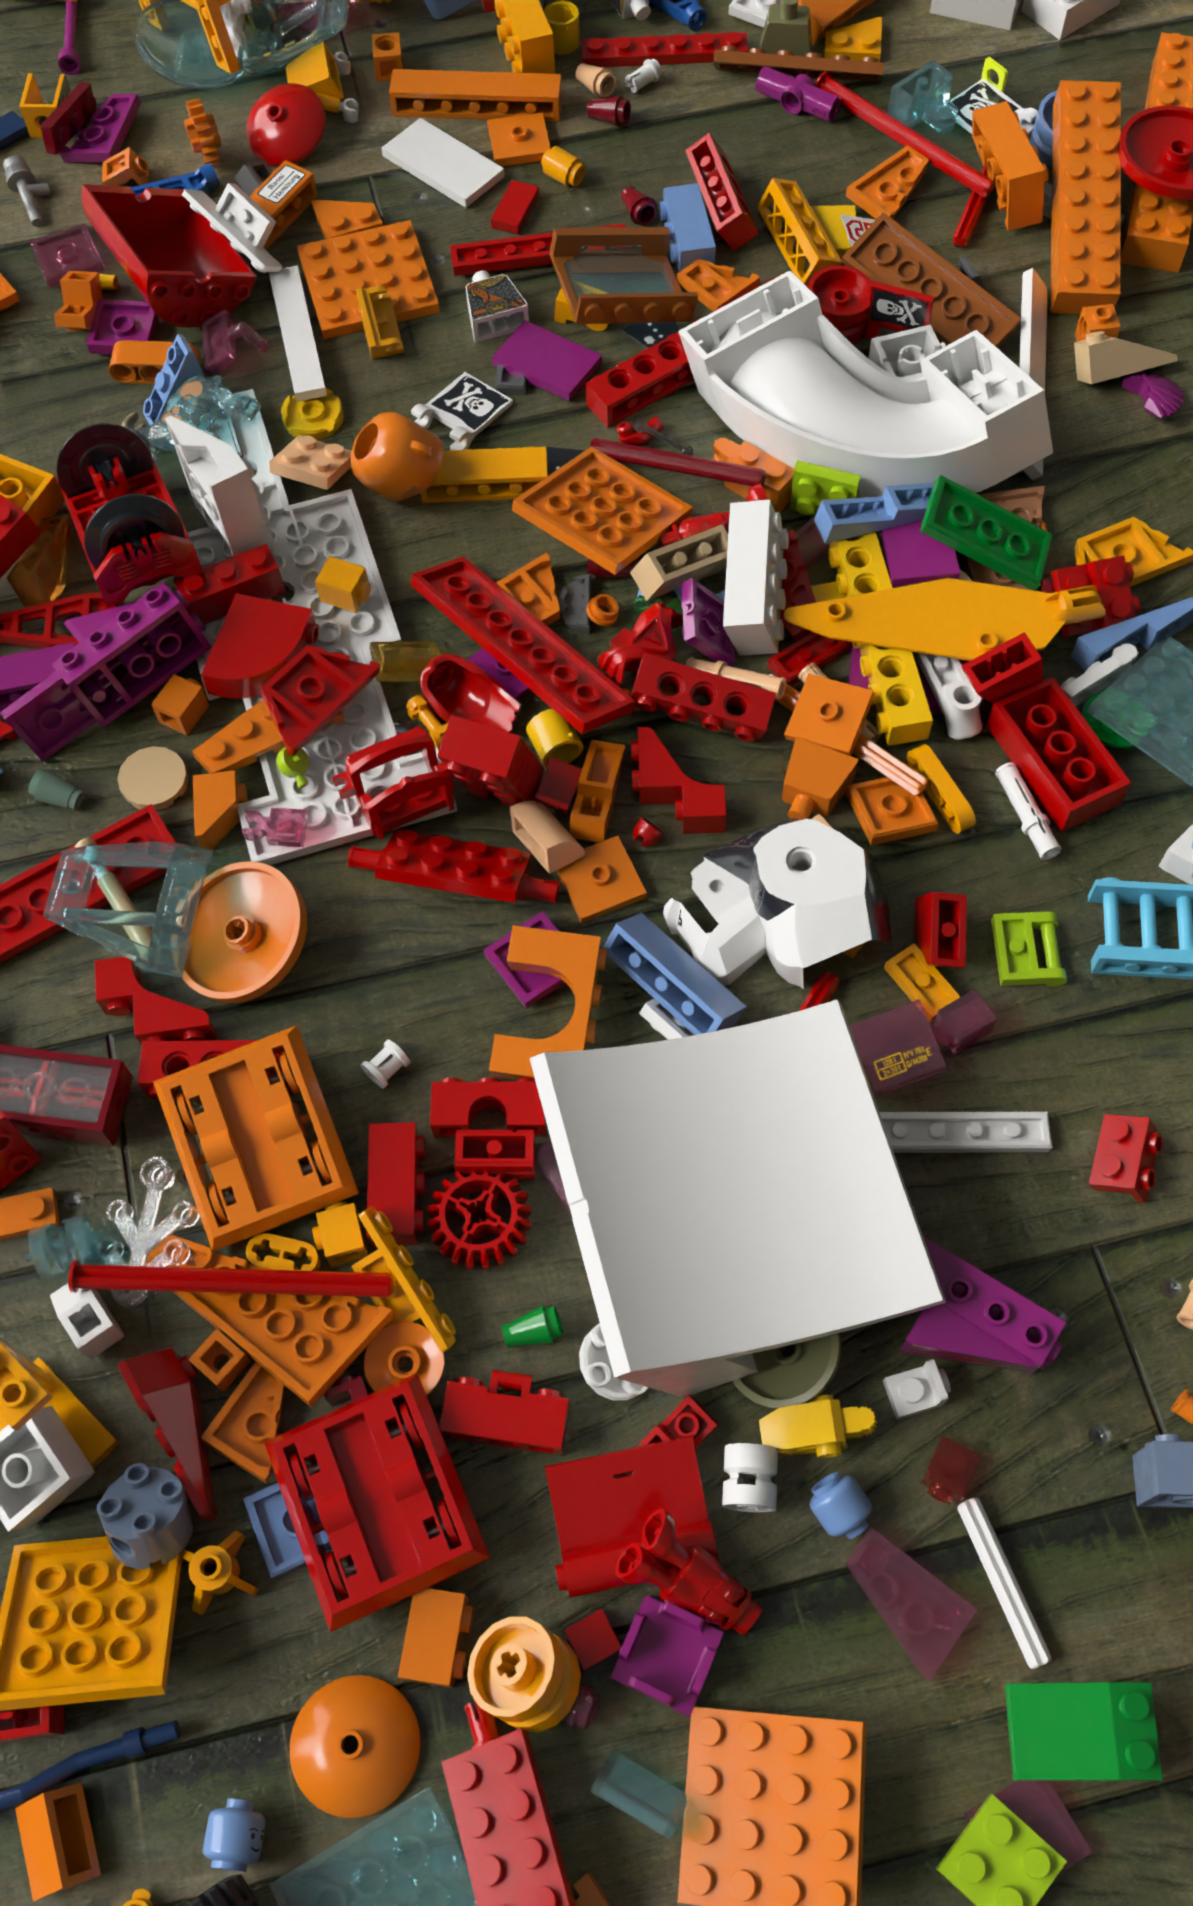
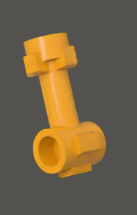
(421, 710)

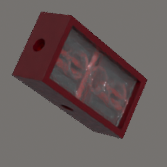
(63, 1094)

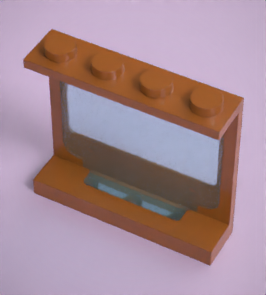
(619, 275)

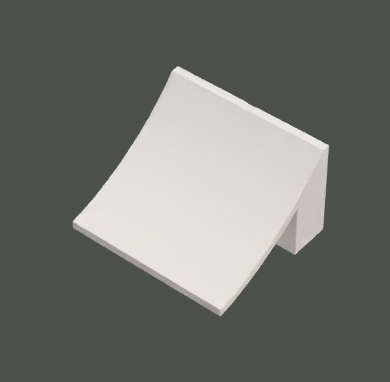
(732, 1195)

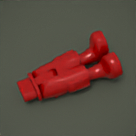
(697, 1581)

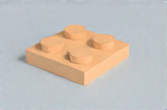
(311, 462)

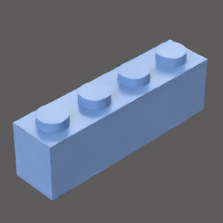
(672, 976)

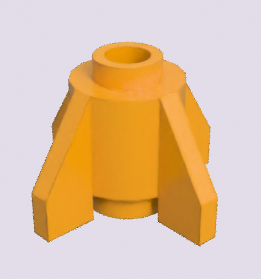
(225, 1576)

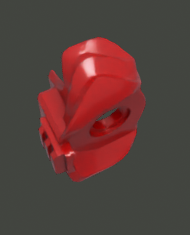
(649, 635)

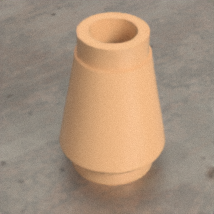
(596, 79)

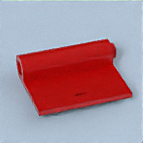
(607, 1513)

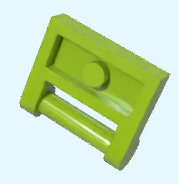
(1017, 949)

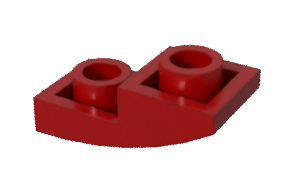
(685, 1420)

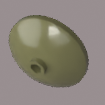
(792, 1379)

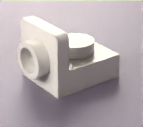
(917, 1390)

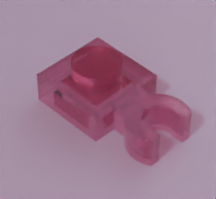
(282, 828)

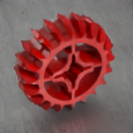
(472, 1232)

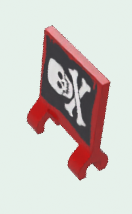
(897, 309)

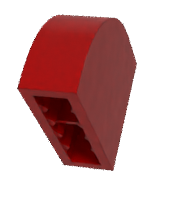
(256, 644)

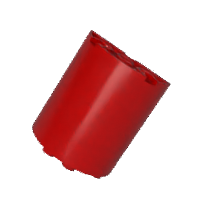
(169, 252)

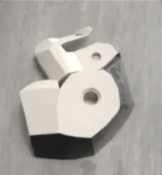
(783, 894)

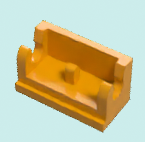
(379, 321)

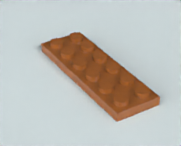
(960, 306)

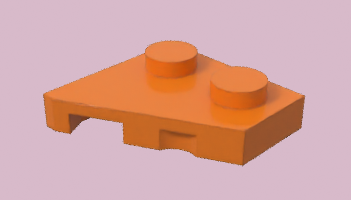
(534, 589)

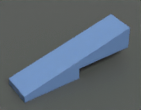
(859, 516)
(1143, 629)

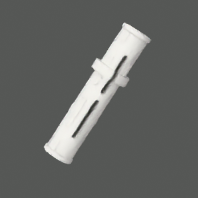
(1033, 821)

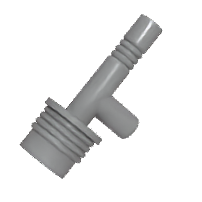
(22, 180)

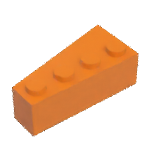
(1010, 164)

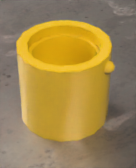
(564, 23)
(554, 737)

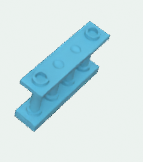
(1149, 959)

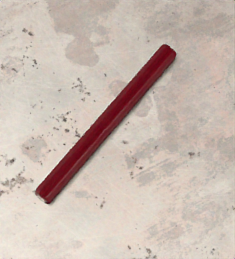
(680, 462)

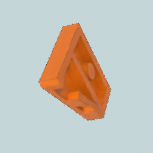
(345, 217)
(715, 283)

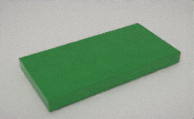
(986, 533)

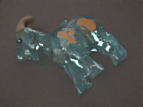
(197, 404)

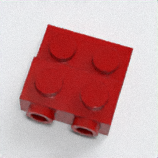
(1112, 583)

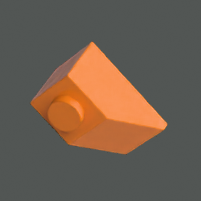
(216, 806)

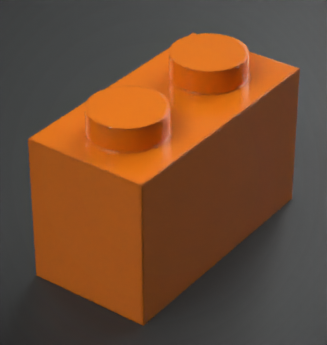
(434, 1638)

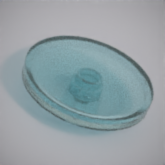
(177, 48)

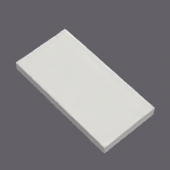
(443, 162)

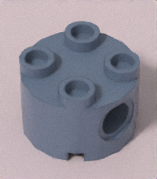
(146, 1516)

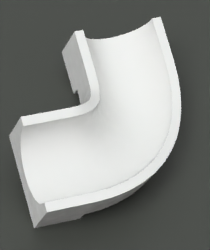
(814, 398)

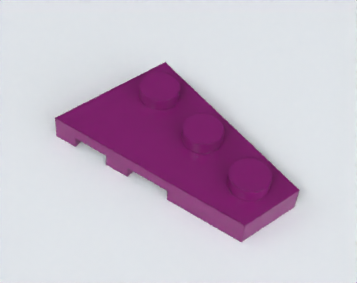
(107, 131)

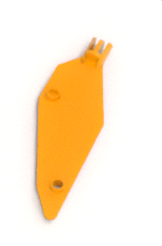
(948, 616)

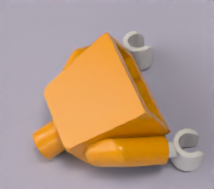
(322, 73)

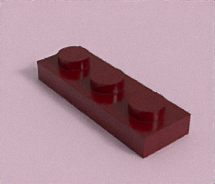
(68, 118)

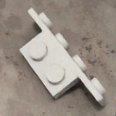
(240, 222)

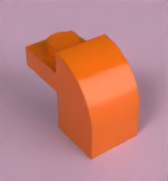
(80, 298)

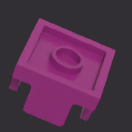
(667, 1655)

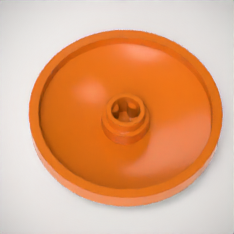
(245, 932)

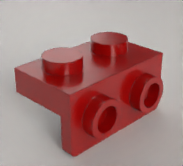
(1126, 1156)

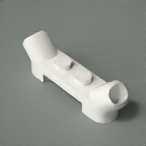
(953, 693)

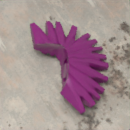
(1159, 393)

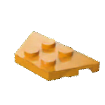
(1142, 547)

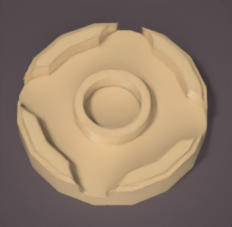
(153, 778)

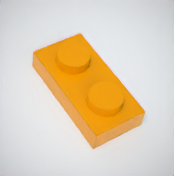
(920, 980)

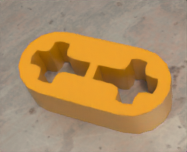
(284, 1247)

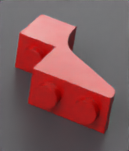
(662, 782)
(155, 1017)

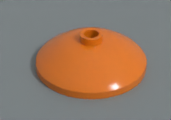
(386, 1752)

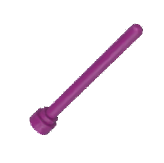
(68, 58)

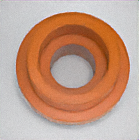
(603, 610)

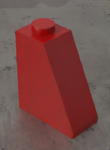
(1005, 669)

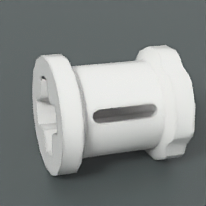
(385, 1063)

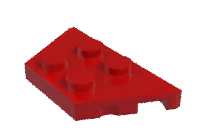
(312, 692)

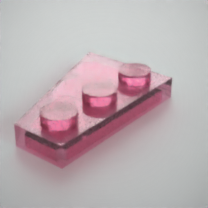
(911, 1601)

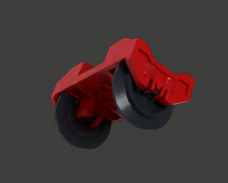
(122, 511)

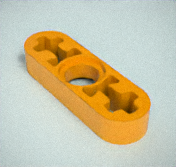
(942, 789)

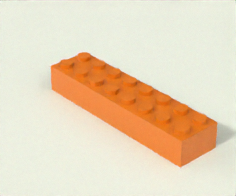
(1085, 196)

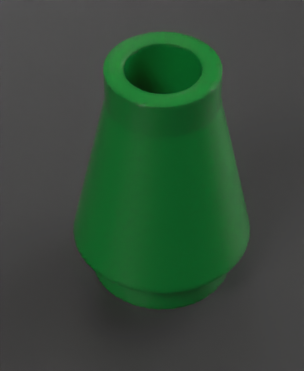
(534, 1328)

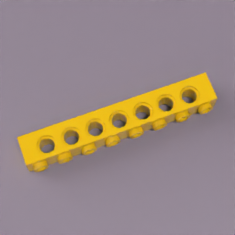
(863, 571)

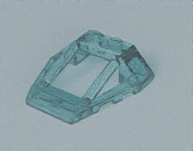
(266, 50)
(175, 910)

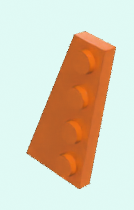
(244, 740)

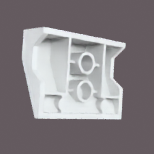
(221, 487)

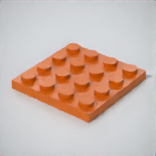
(366, 260)
(602, 509)
(773, 1810)

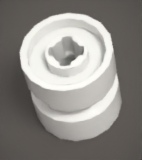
(755, 1463)

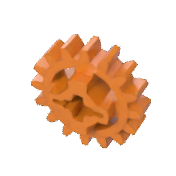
(202, 132)

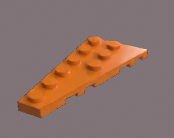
(293, 1337)

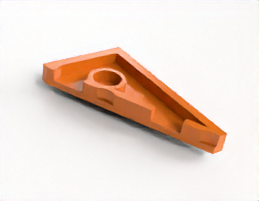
(248, 1421)

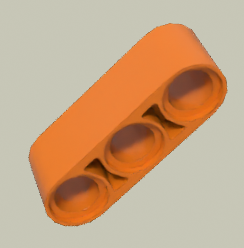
(140, 360)

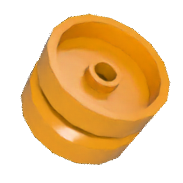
(524, 1674)

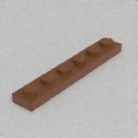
(811, 65)

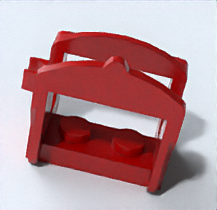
(407, 799)

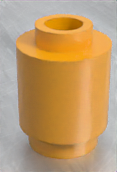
(563, 166)

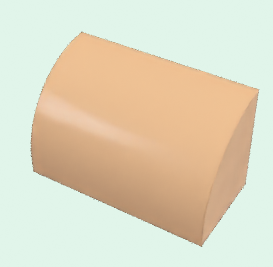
(544, 835)

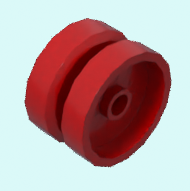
(844, 299)

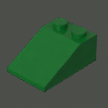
(1083, 1732)

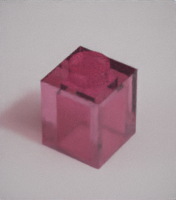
(963, 1022)

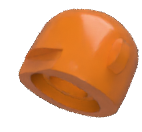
(396, 456)

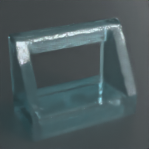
(640, 1794)

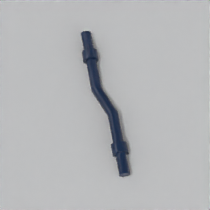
(133, 1744)

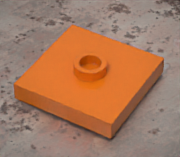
(518, 139)
(830, 713)
(890, 811)
(601, 880)

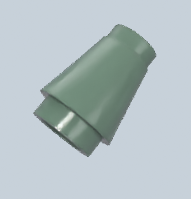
(55, 790)

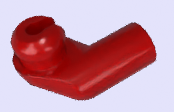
(629, 435)

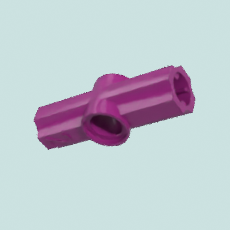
(798, 94)

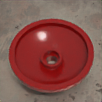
(285, 124)

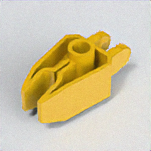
(816, 1427)

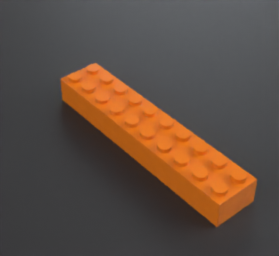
(1157, 225)

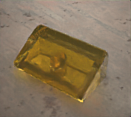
(402, 659)

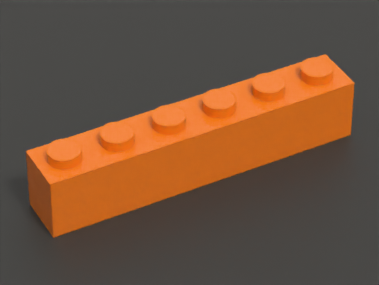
(474, 94)

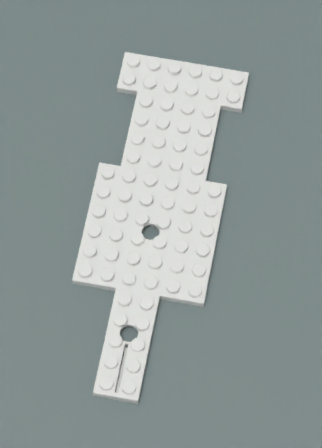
(301, 545)

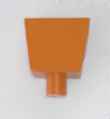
(816, 778)

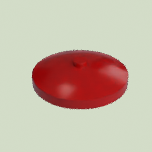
(1158, 150)

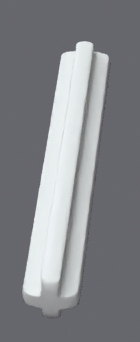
(1004, 1583)

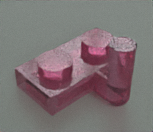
(220, 338)

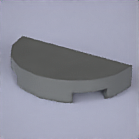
(573, 603)

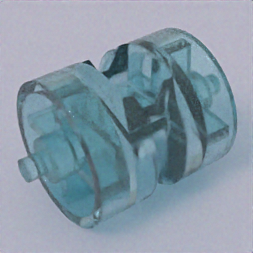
(56, 1247)

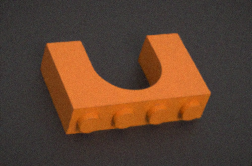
(577, 963)

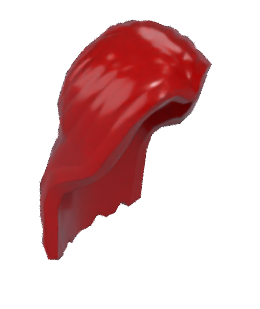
(468, 692)

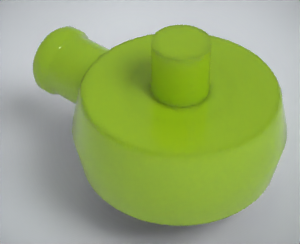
(294, 766)

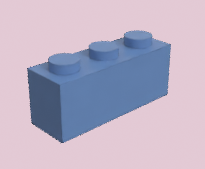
(688, 225)

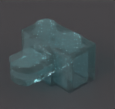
(925, 98)

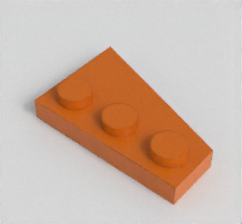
(889, 183)

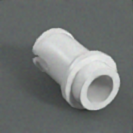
(648, 72)

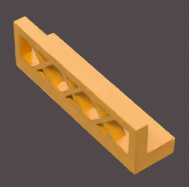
(799, 223)

